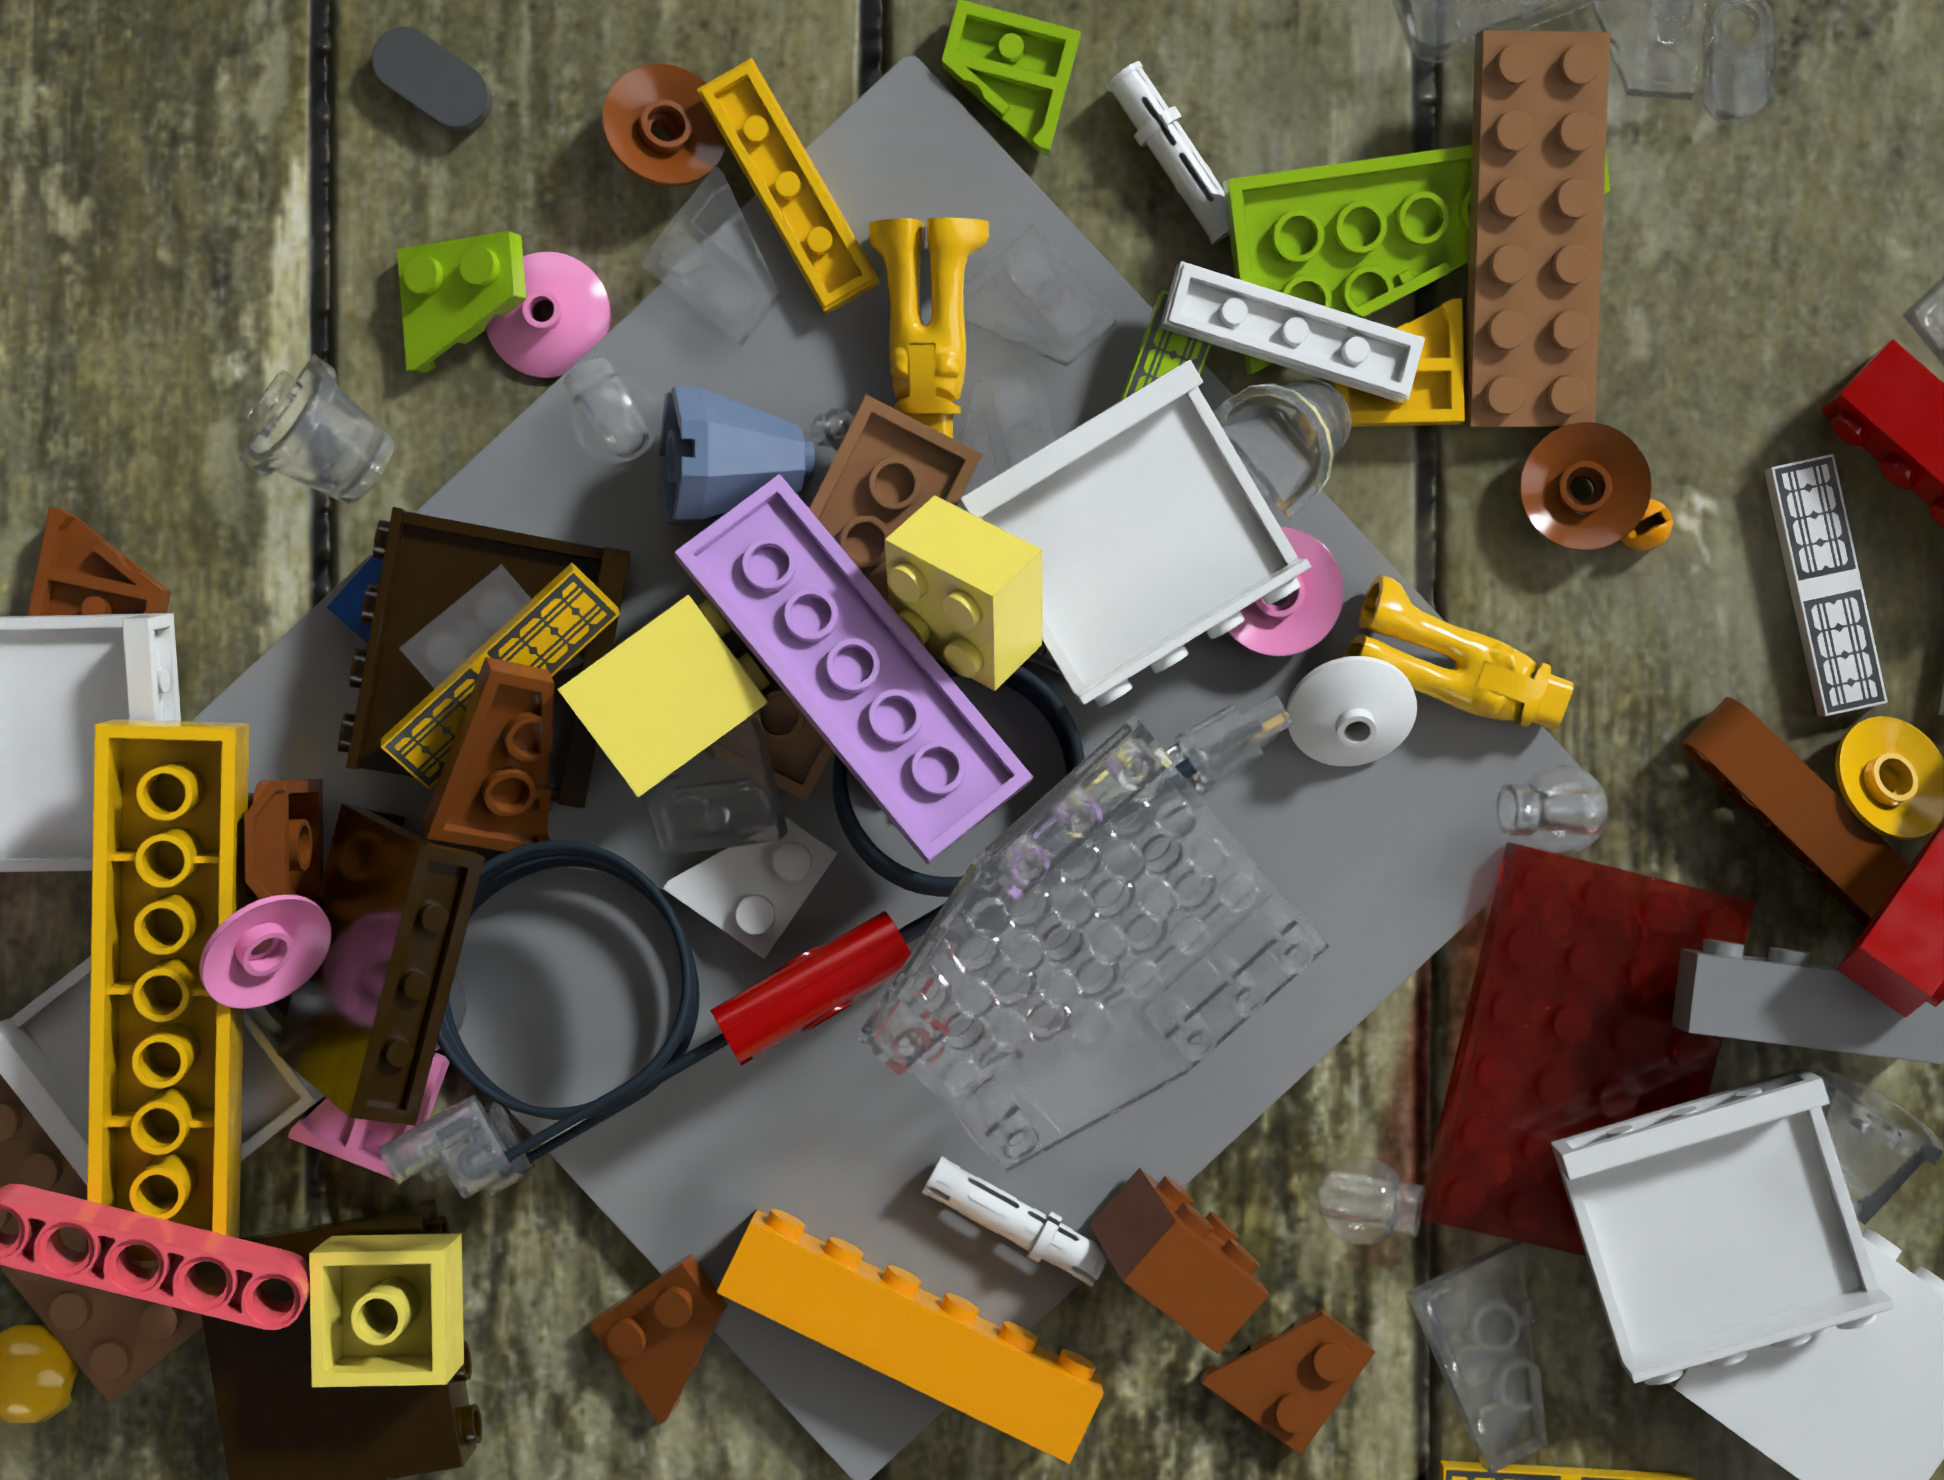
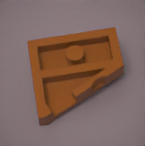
(1293, 1377)

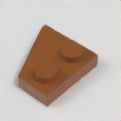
(89, 575)
(662, 1333)

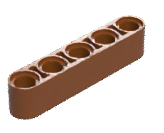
(1795, 808)

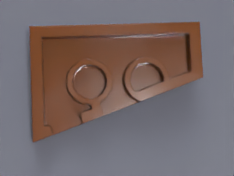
(498, 766)

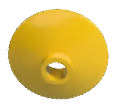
(1891, 777)

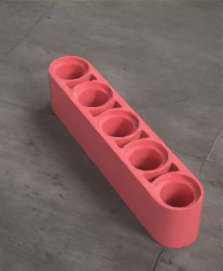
(177, 1248)

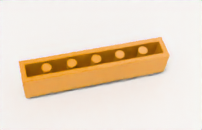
(913, 1334)

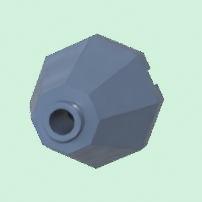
(723, 454)

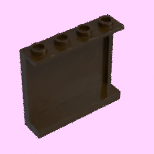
(424, 572)
(379, 998)
(293, 1431)

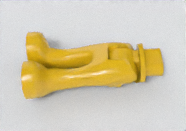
(928, 358)
(1487, 675)

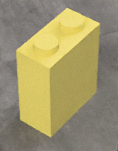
(666, 693)

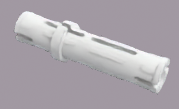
(1162, 133)
(1025, 1226)

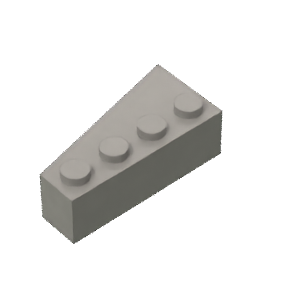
(1796, 1005)

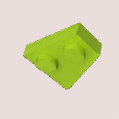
(1013, 67)
(455, 291)

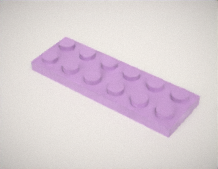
(853, 668)

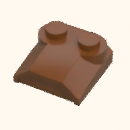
(284, 838)

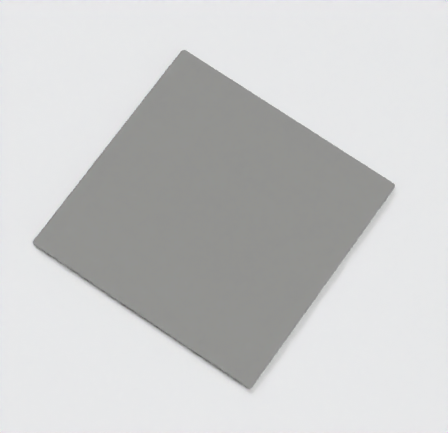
(582, 974)

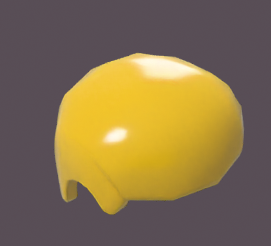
(33, 1374)

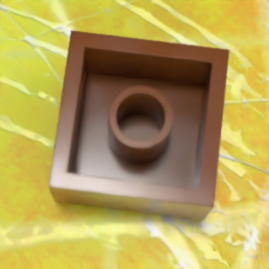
(1180, 1258)

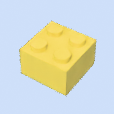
(966, 591)
(386, 1310)

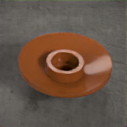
(667, 100)
(1618, 480)

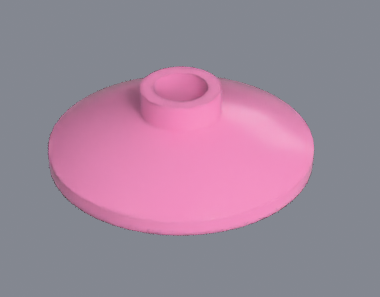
(576, 325)
(1306, 612)
(265, 951)

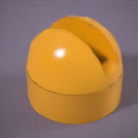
(1654, 536)

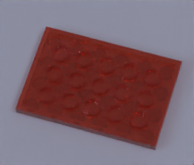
(1567, 1035)

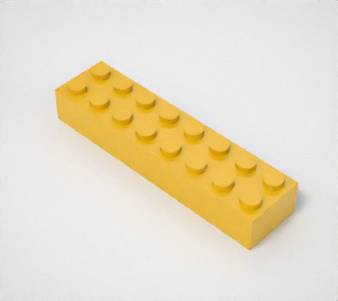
(159, 1043)

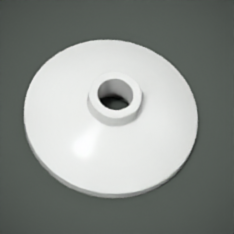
(1351, 692)

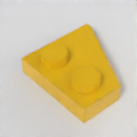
(1438, 381)

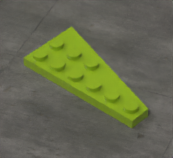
(1353, 229)

